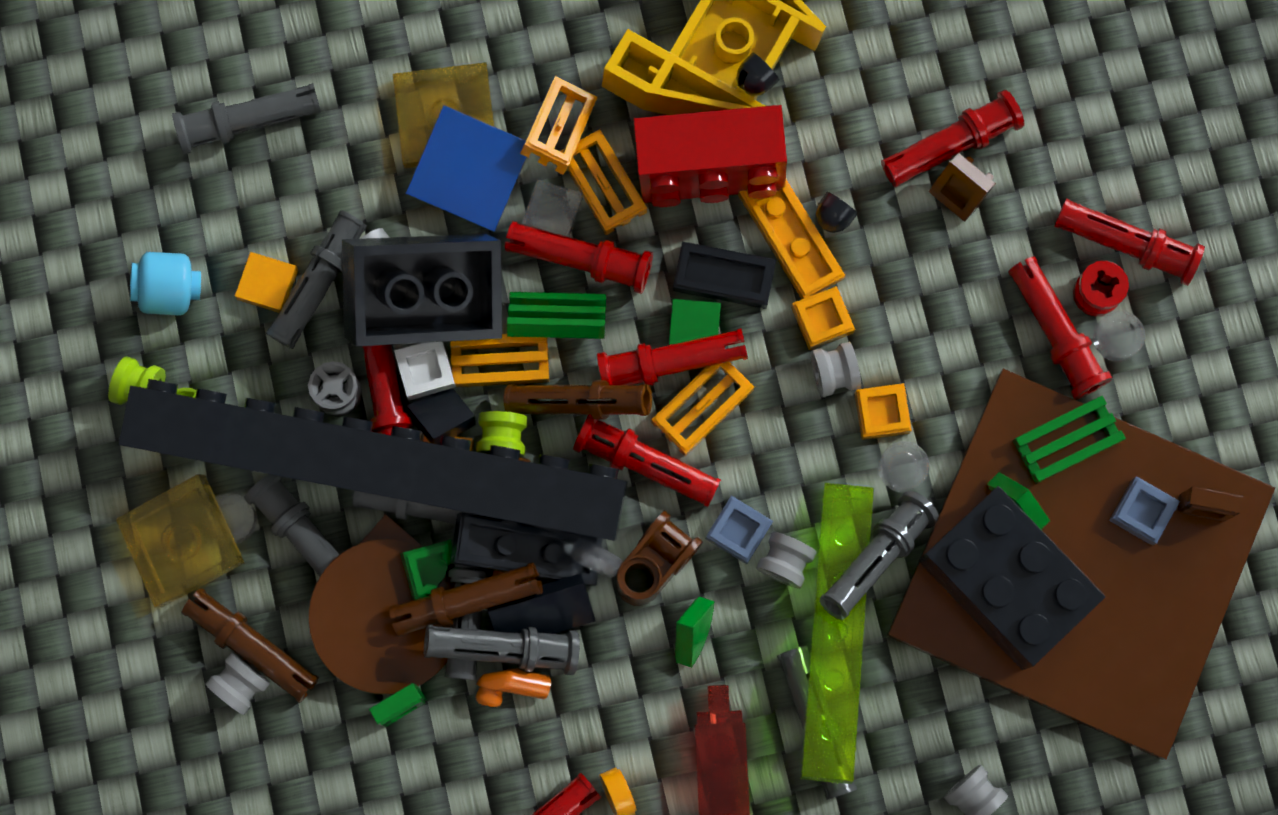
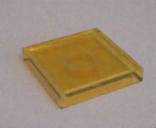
(424, 93)
(179, 541)

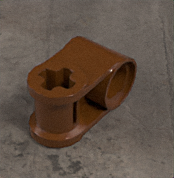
(662, 554)

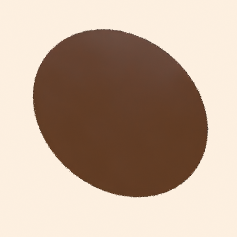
(354, 624)

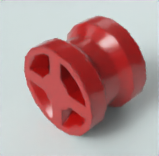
(1091, 295)

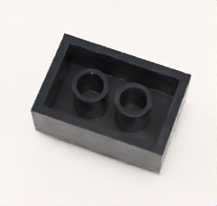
(422, 289)
(1012, 579)

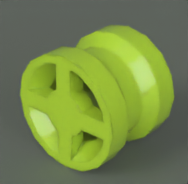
(129, 373)
(501, 430)

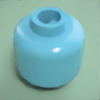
(164, 283)

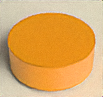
(617, 792)

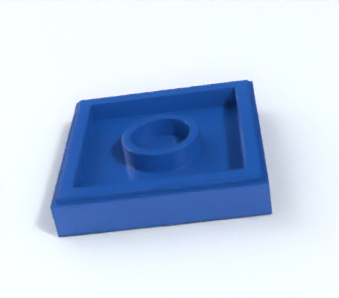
(468, 168)

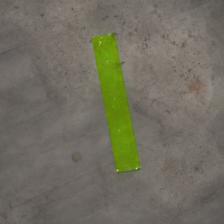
(836, 643)

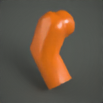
(511, 681)

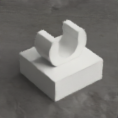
(424, 369)

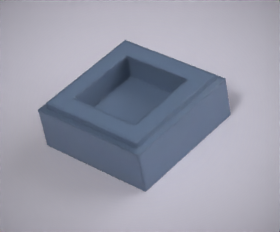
(1144, 511)
(739, 530)

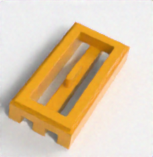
(546, 151)
(622, 216)
(500, 378)
(673, 433)

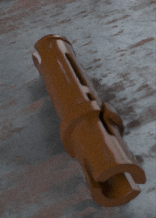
(630, 399)
(466, 599)
(249, 644)

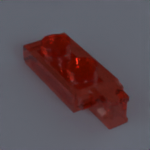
(721, 757)

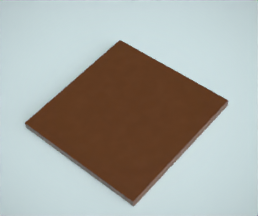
(1147, 641)

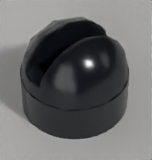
(755, 76)
(834, 213)

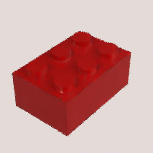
(711, 155)

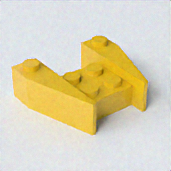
(705, 58)

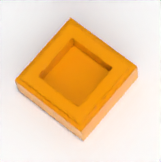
(266, 282)
(823, 318)
(882, 411)

